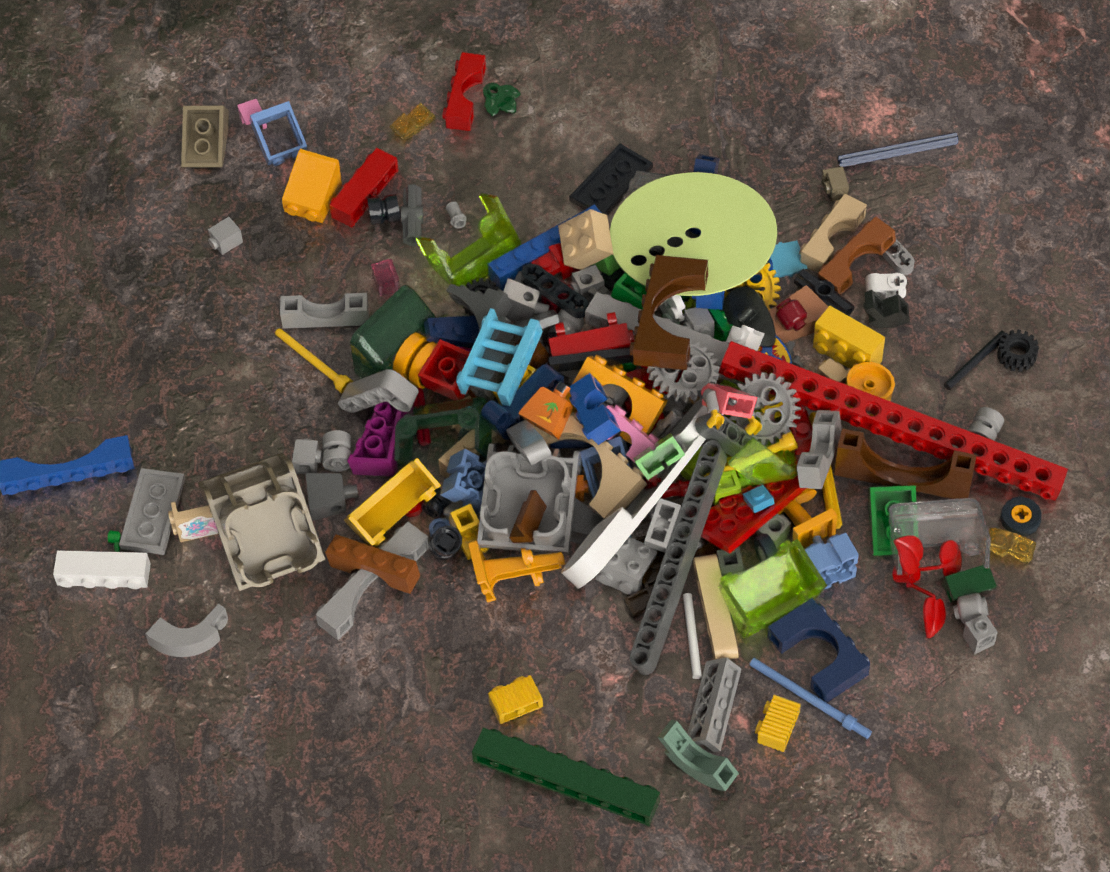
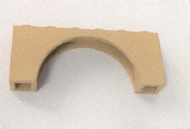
(618, 482)

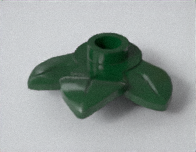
(501, 100)

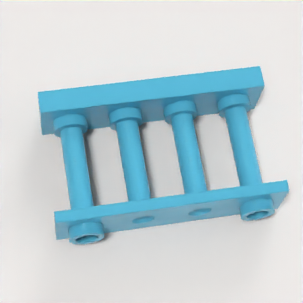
(513, 371)

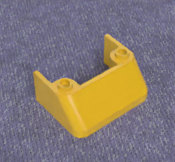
(392, 502)

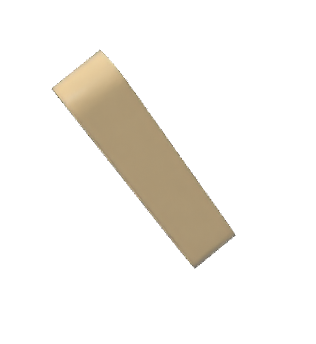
(714, 607)

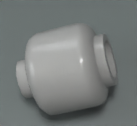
(970, 607)

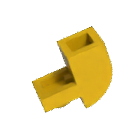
(467, 524)

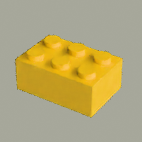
(847, 339)

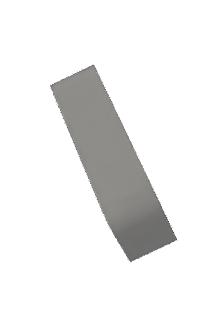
(378, 388)

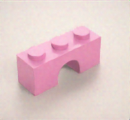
(640, 439)

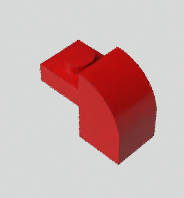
(554, 262)

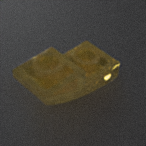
(412, 123)
(1007, 542)

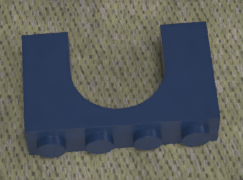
(812, 621)

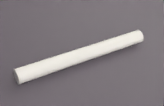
(692, 636)

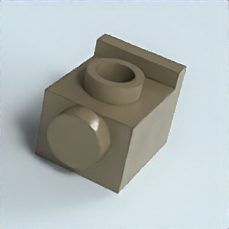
(835, 183)

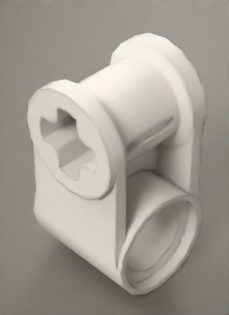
(885, 285)

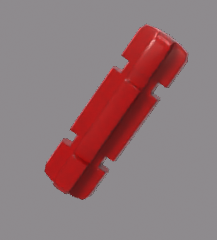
(651, 483)

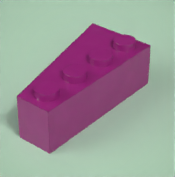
(376, 447)

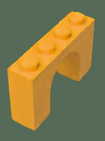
(645, 403)

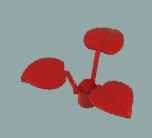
(910, 553)

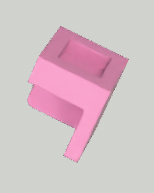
(248, 108)

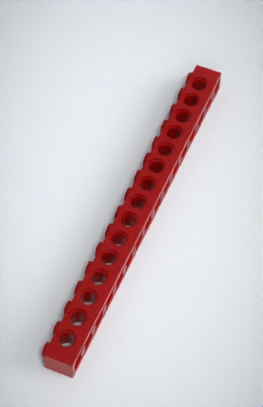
(904, 419)

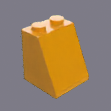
(312, 186)

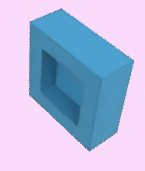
(758, 498)

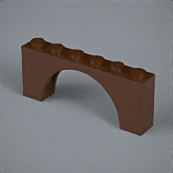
(652, 343)
(861, 463)

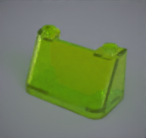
(771, 588)

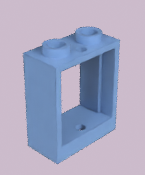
(270, 115)
(590, 456)

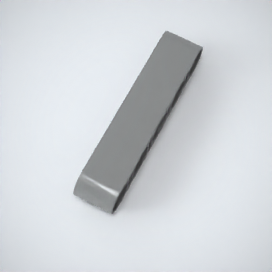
(528, 442)

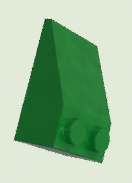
(878, 507)

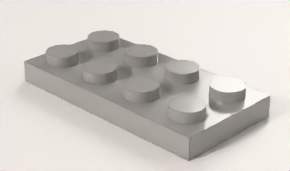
(148, 519)

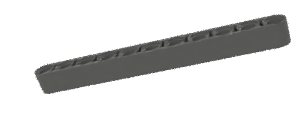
(681, 566)

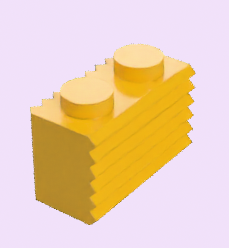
(515, 699)
(778, 722)

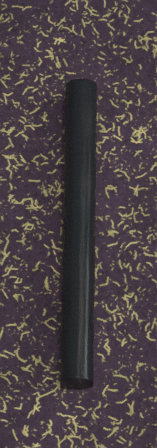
(977, 358)

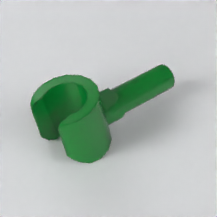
(114, 538)

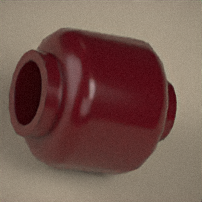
(791, 314)

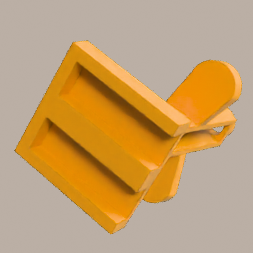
(806, 526)
(493, 570)

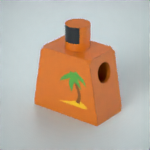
(548, 410)

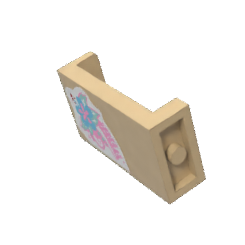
(192, 523)

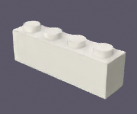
(102, 569)

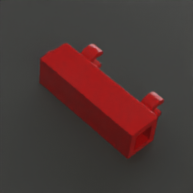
(598, 339)

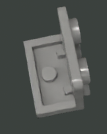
(627, 567)

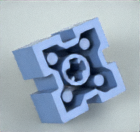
(465, 479)
(834, 559)

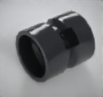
(383, 209)
(445, 542)

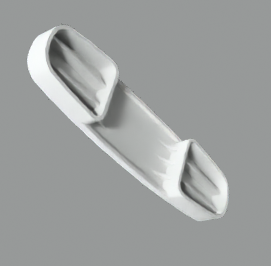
(615, 529)

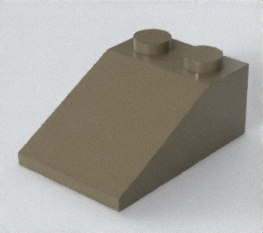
(204, 136)

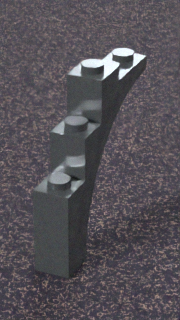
(479, 305)

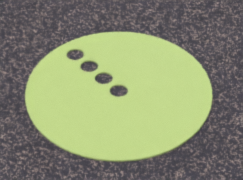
(733, 224)

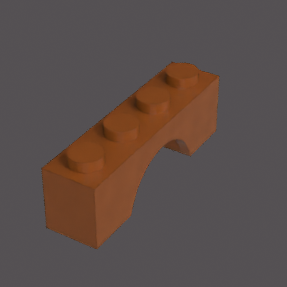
(872, 239)
(393, 569)

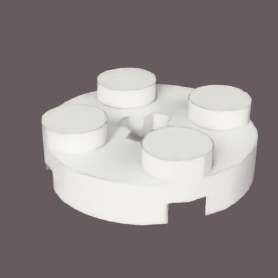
(673, 308)

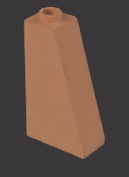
(813, 305)

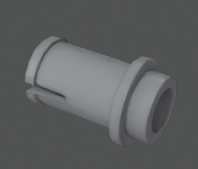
(458, 219)

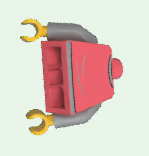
(729, 402)

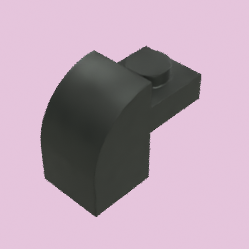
(886, 312)

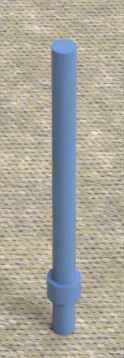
(848, 721)

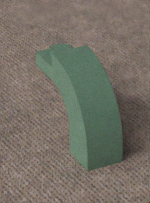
(693, 760)

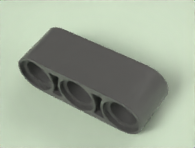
(729, 435)

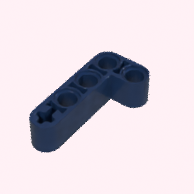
(503, 417)

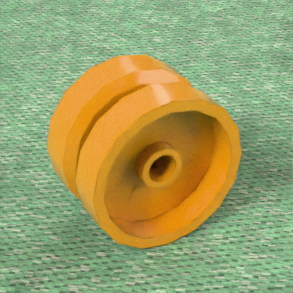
(412, 357)
(871, 379)

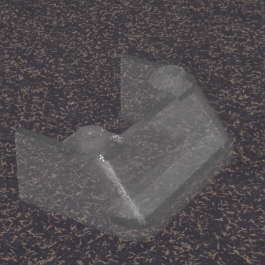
(941, 521)

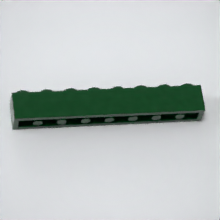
(566, 776)

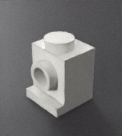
(745, 336)

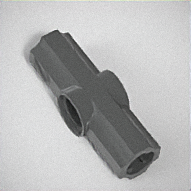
(412, 214)

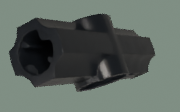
(820, 287)

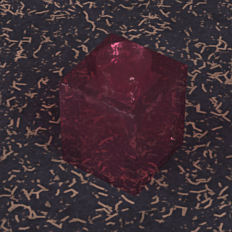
(385, 277)

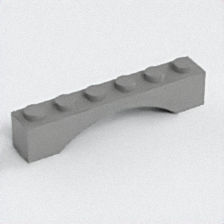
(338, 613)

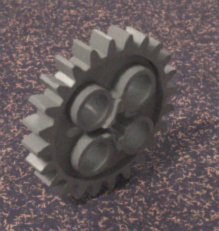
(700, 372)
(760, 388)

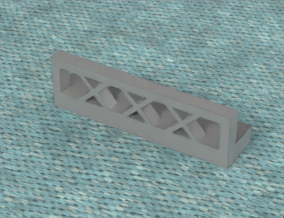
(718, 703)

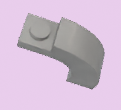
(187, 641)

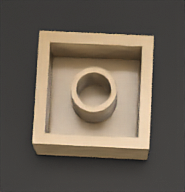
(585, 239)

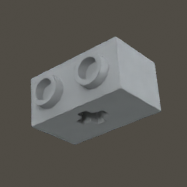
(662, 525)

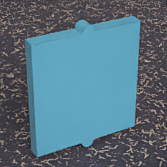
(787, 259)

